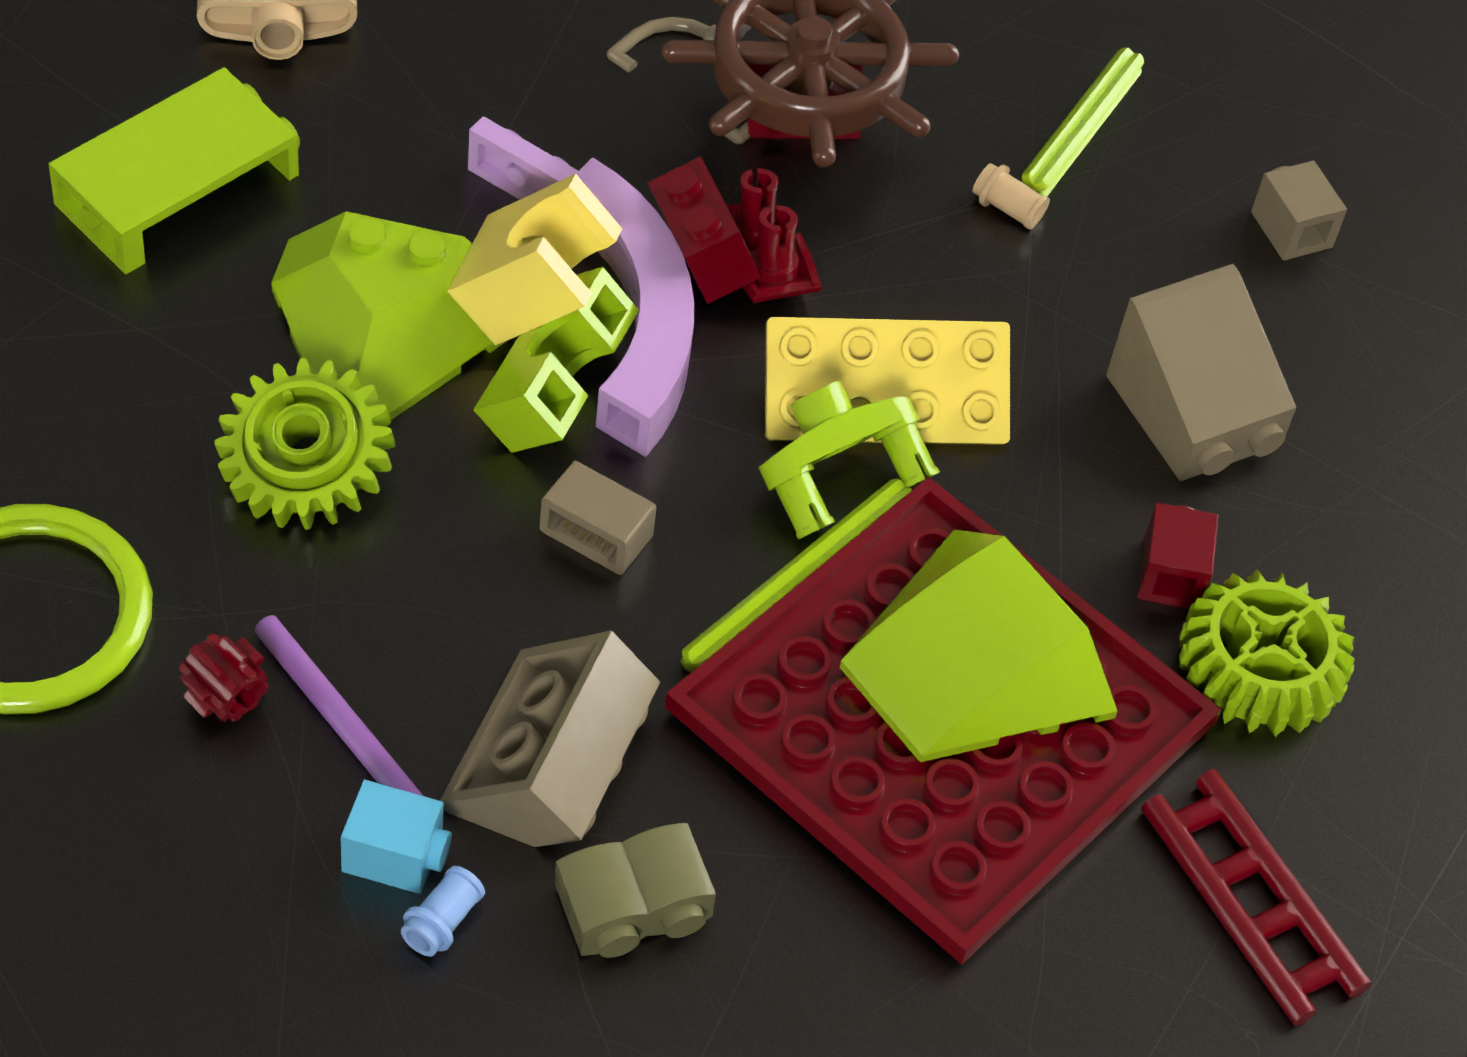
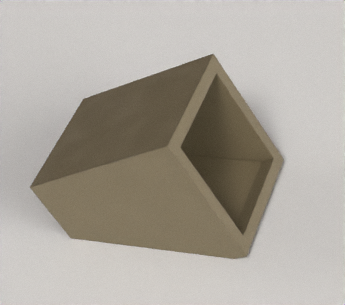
(1201, 374)

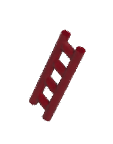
(1249, 932)

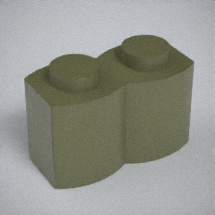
(635, 890)

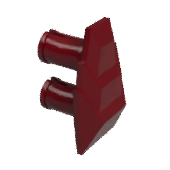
(772, 242)

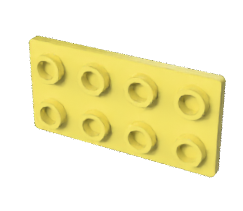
(946, 368)

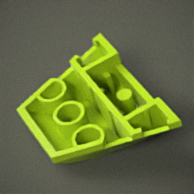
(977, 653)

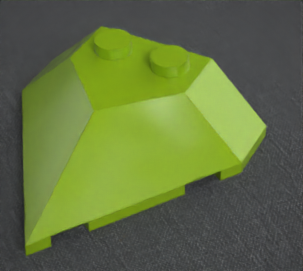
(378, 304)

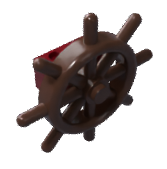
(807, 75)

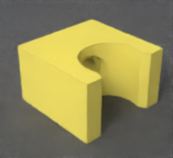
(525, 256)

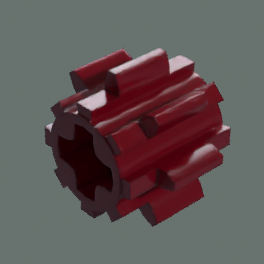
(223, 677)

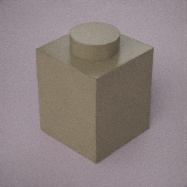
(1298, 210)

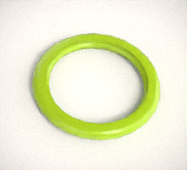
(134, 607)

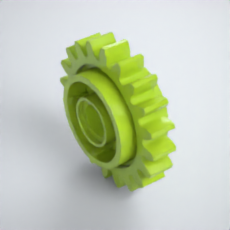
(312, 479)

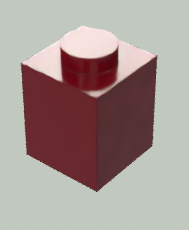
(1177, 555)

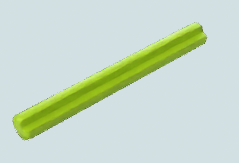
(792, 574)

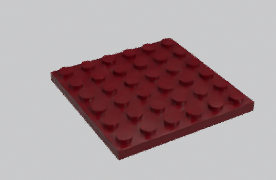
(949, 836)

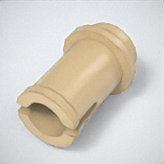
(1010, 195)

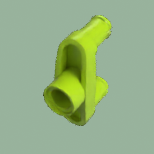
(831, 427)

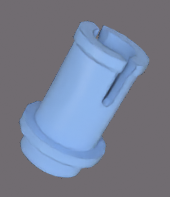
(432, 923)

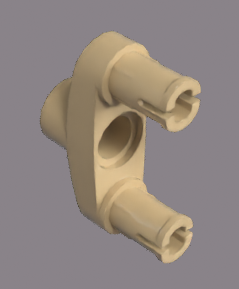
(276, 25)

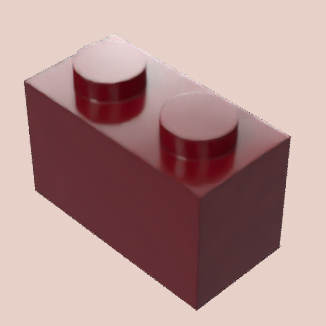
(704, 230)

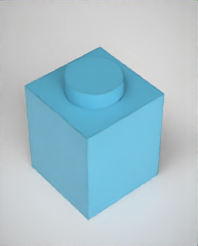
(394, 837)

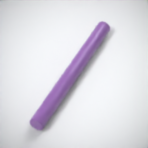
(332, 705)

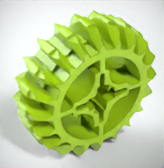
(1269, 637)

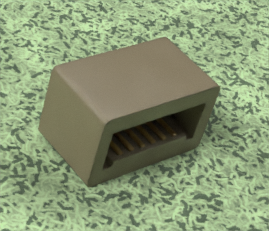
(597, 517)

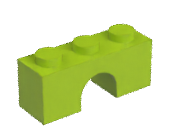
(534, 389)

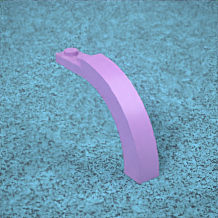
(650, 380)

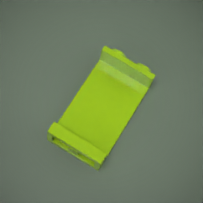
(168, 161)

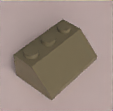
(553, 740)

